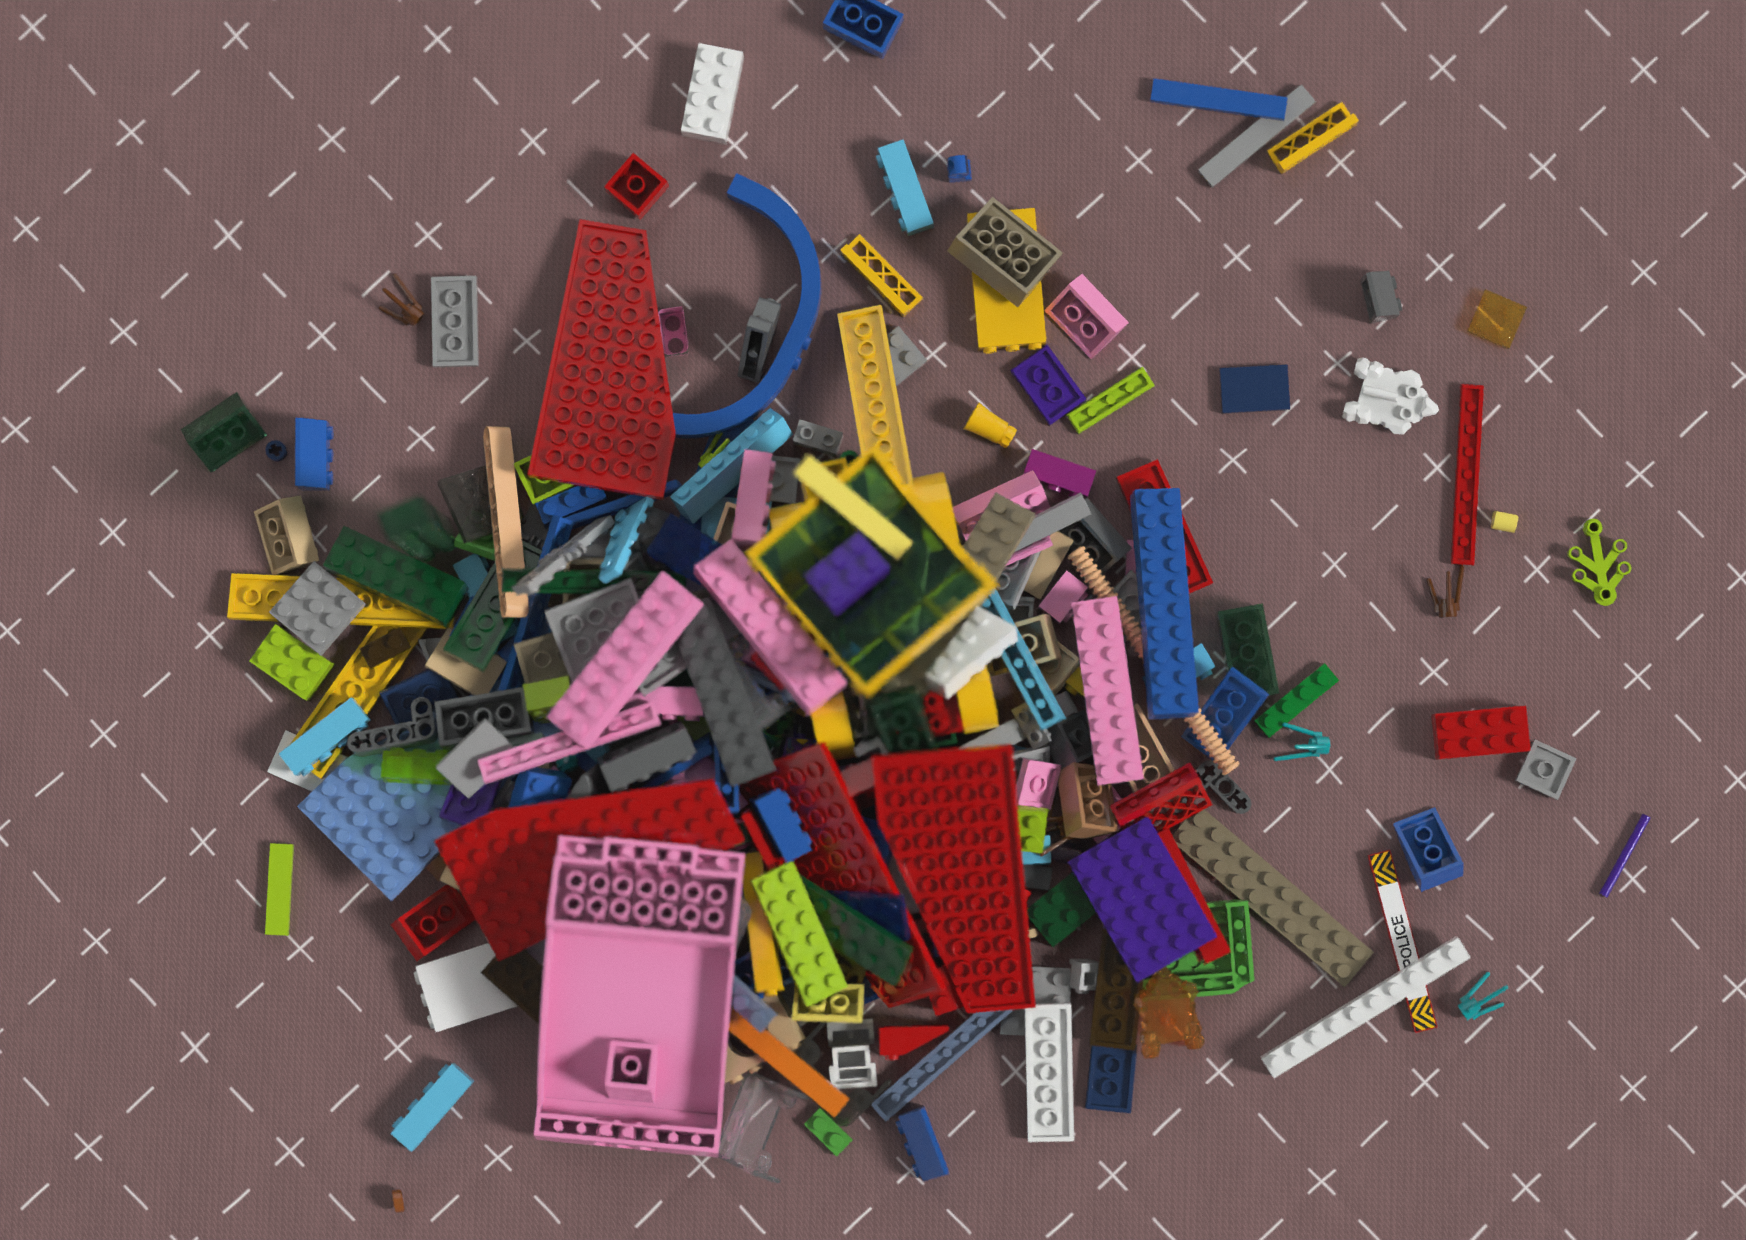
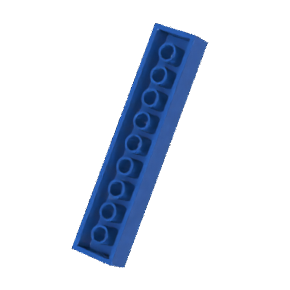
(1164, 603)

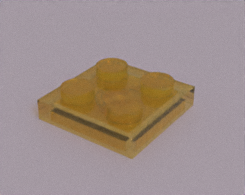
(1496, 319)

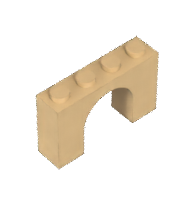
(781, 1027)

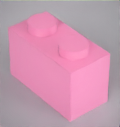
(1060, 599)

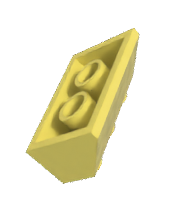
(841, 1006)

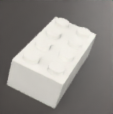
(712, 93)

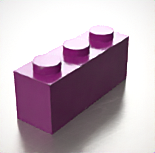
(1060, 474)

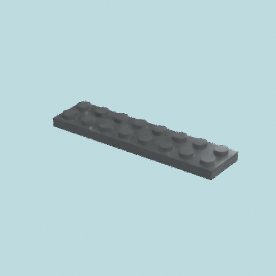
(724, 697)

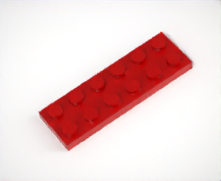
(1152, 477)

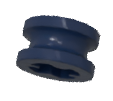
(272, 456)

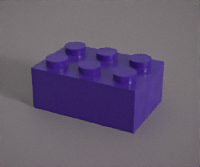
(847, 574)

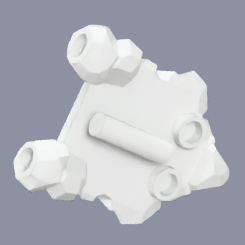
(1389, 398)

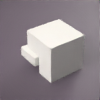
(852, 1067)

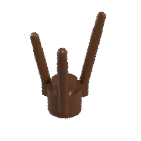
(411, 313)
(1447, 607)
(1060, 830)

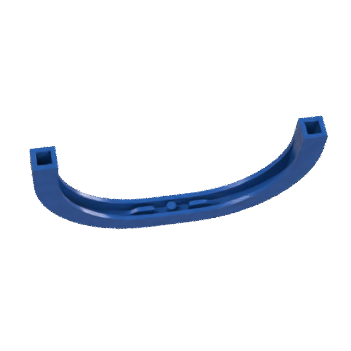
(788, 358)

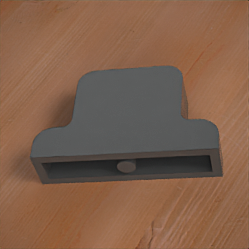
(758, 339)

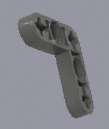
(1214, 781)

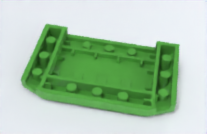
(1230, 971)

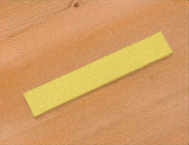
(852, 507)

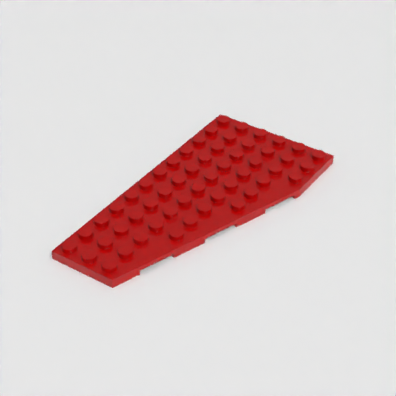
(607, 384)
(510, 853)
(842, 853)
(961, 855)

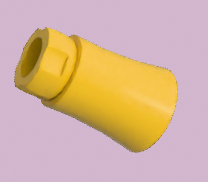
(990, 426)

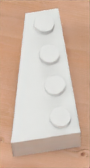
(969, 651)

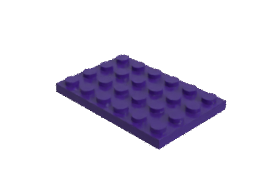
(1142, 899)

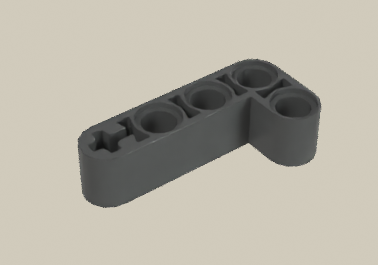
(393, 732)

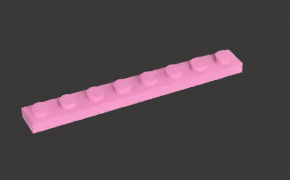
(562, 745)

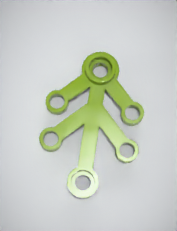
(1599, 565)

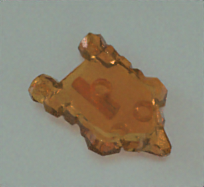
(1168, 1013)

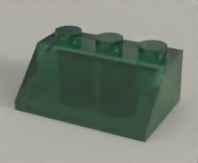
(223, 432)

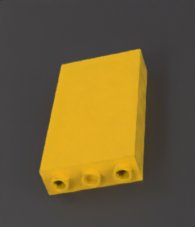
(1000, 321)

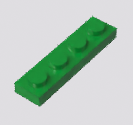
(1296, 700)

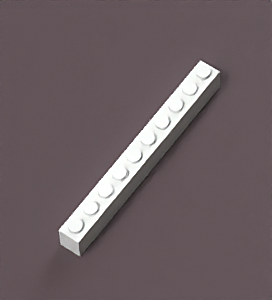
(1365, 1006)

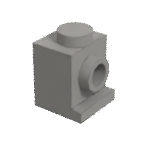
(1083, 975)

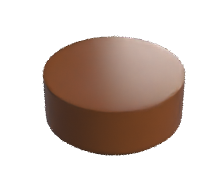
(398, 1200)

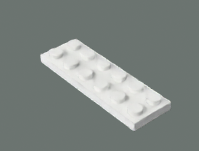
(1049, 1072)

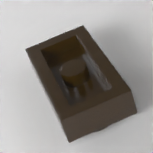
(385, 648)

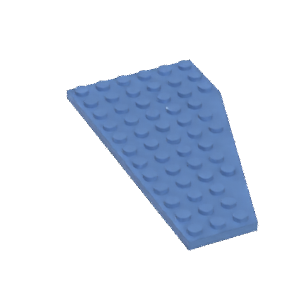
(386, 825)

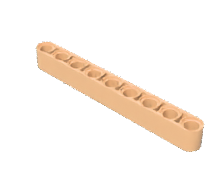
(504, 514)

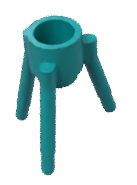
(1316, 745)
(1470, 1007)

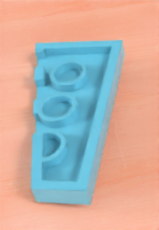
(623, 537)

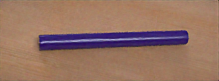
(1624, 856)

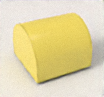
(1504, 521)

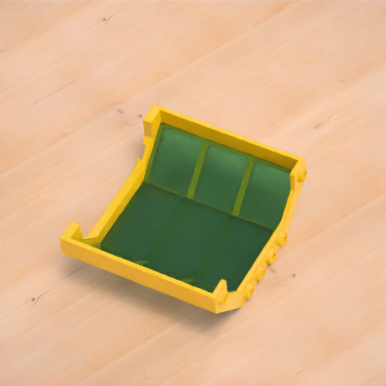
(905, 611)

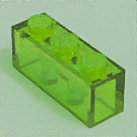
(412, 767)

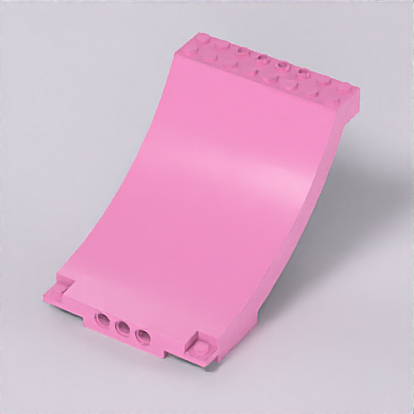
(637, 995)

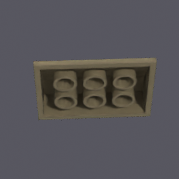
(1004, 251)

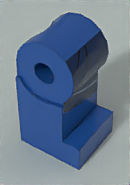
(959, 168)

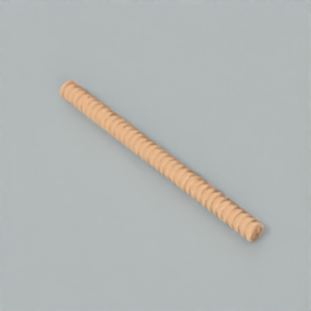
(1133, 633)

